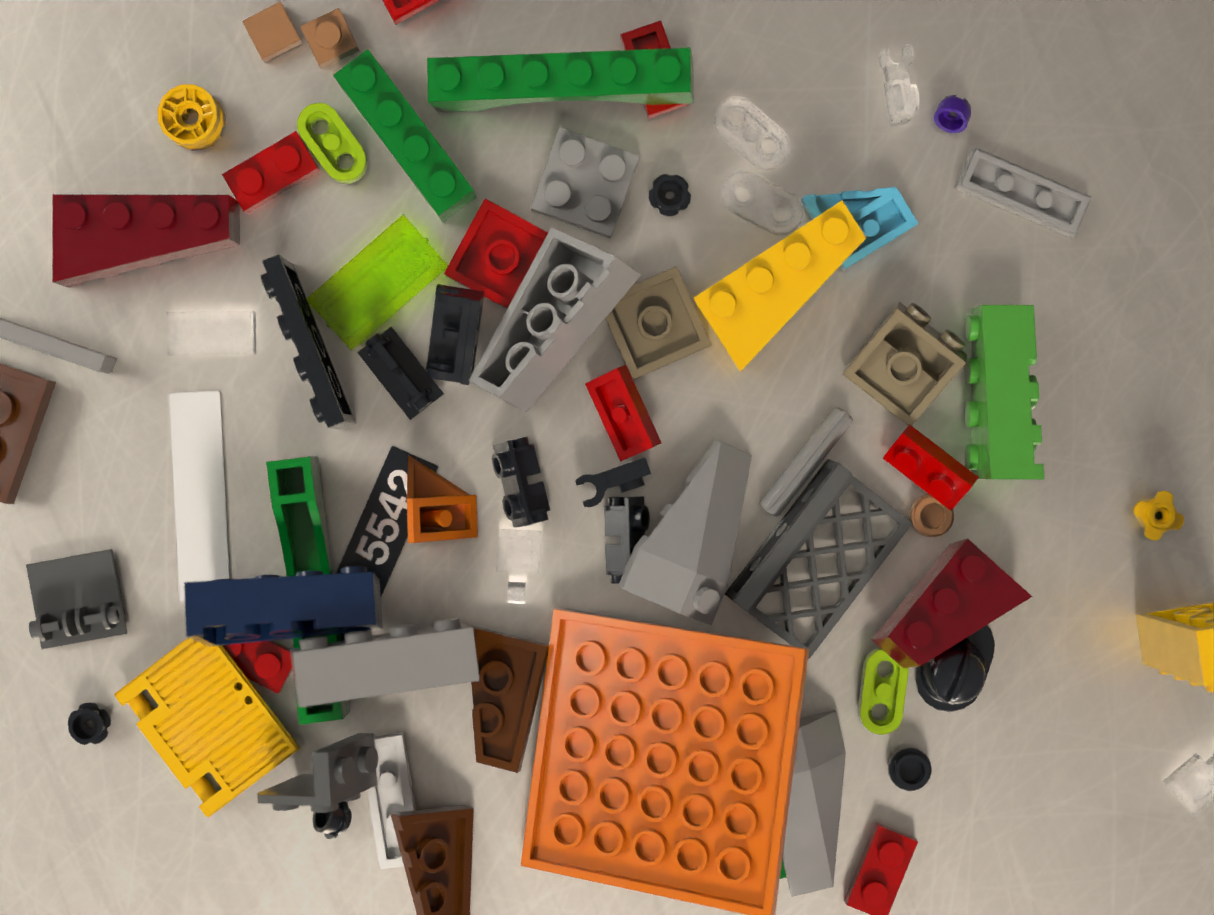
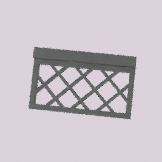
(789, 537)

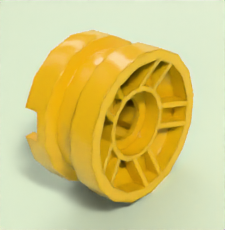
(176, 108)

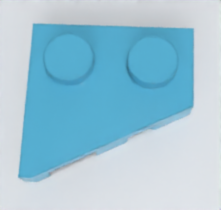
(879, 214)

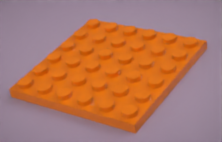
(665, 760)

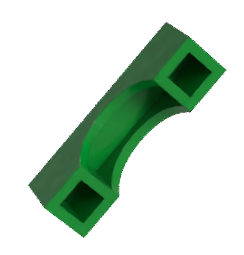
(405, 135)

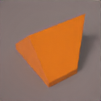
(437, 507)

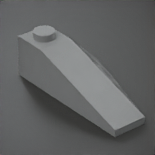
(693, 546)
(814, 805)

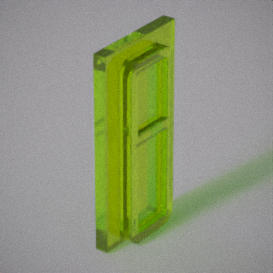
(377, 282)

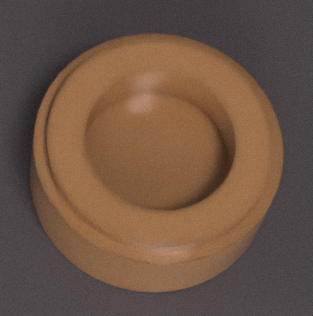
(930, 516)

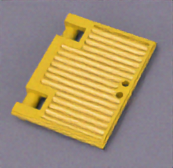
(208, 722)

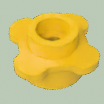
(1146, 511)

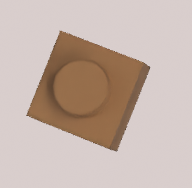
(329, 38)

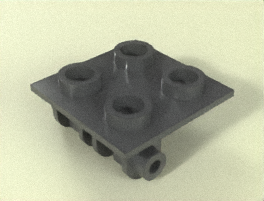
(75, 599)

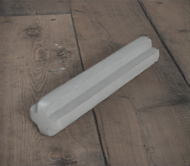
(806, 461)

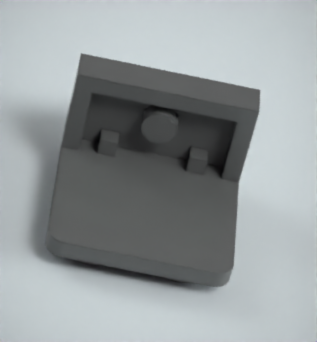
(338, 775)

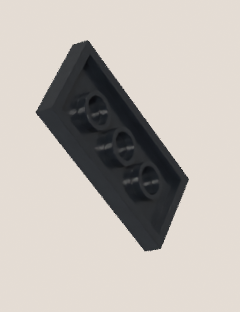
(301, 327)

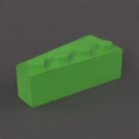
(1002, 393)

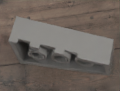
(551, 317)
(384, 663)

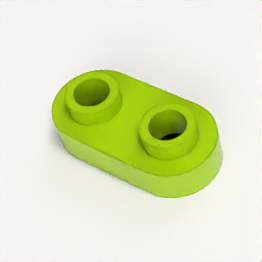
(333, 144)
(882, 689)

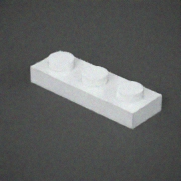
(390, 795)

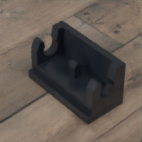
(454, 333)

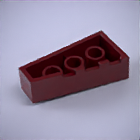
(126, 232)

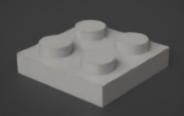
(585, 182)

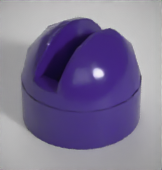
(948, 122)

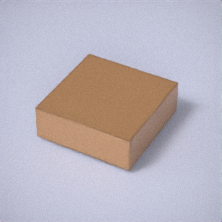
(272, 32)

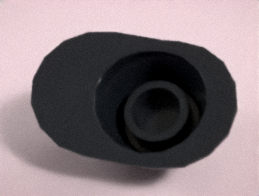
(957, 674)

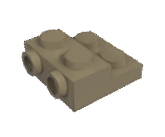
(907, 362)

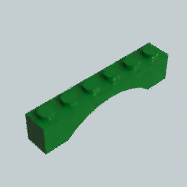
(506, 80)
(304, 540)

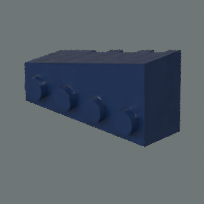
(282, 607)

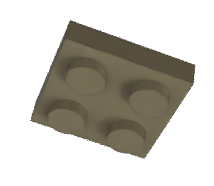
(656, 324)

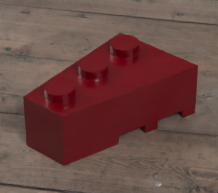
(948, 604)

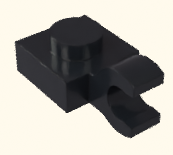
(625, 477)

